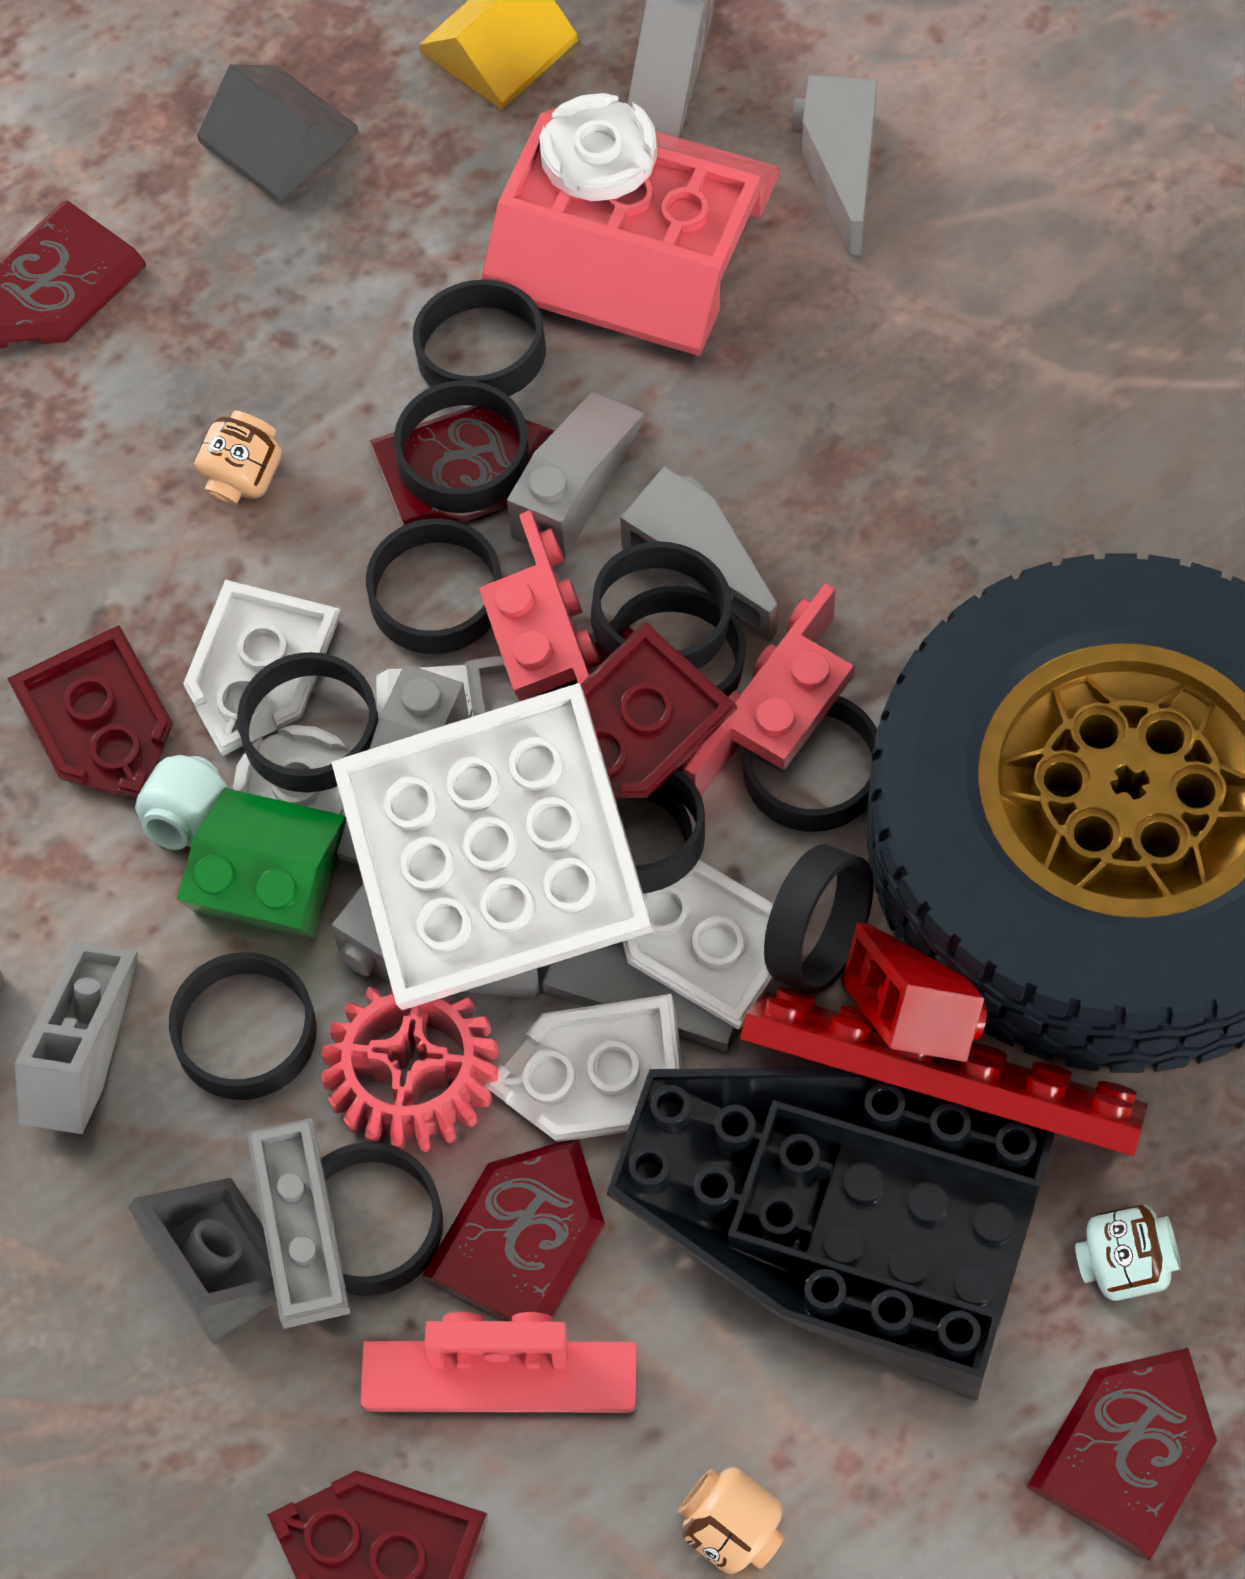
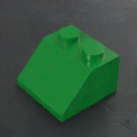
(263, 863)

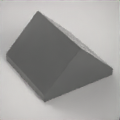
(272, 128)
(210, 1251)

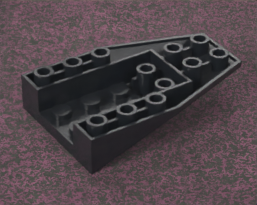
(842, 1205)

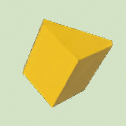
(500, 45)

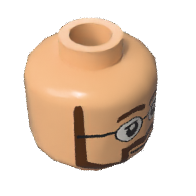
(238, 457)
(732, 1520)

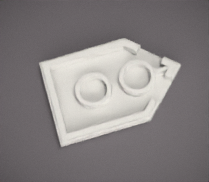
(240, 639)
(706, 943)
(589, 1065)

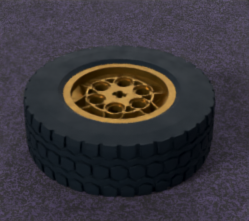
(982, 864)

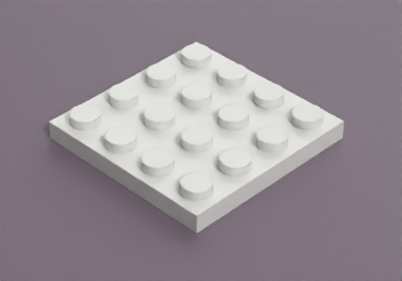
(491, 847)

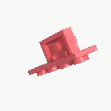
(535, 620)
(784, 700)
(498, 1369)

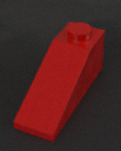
(912, 997)

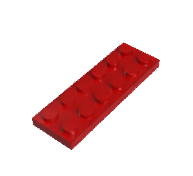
(985, 1082)

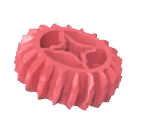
(360, 1052)

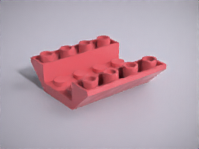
(636, 260)

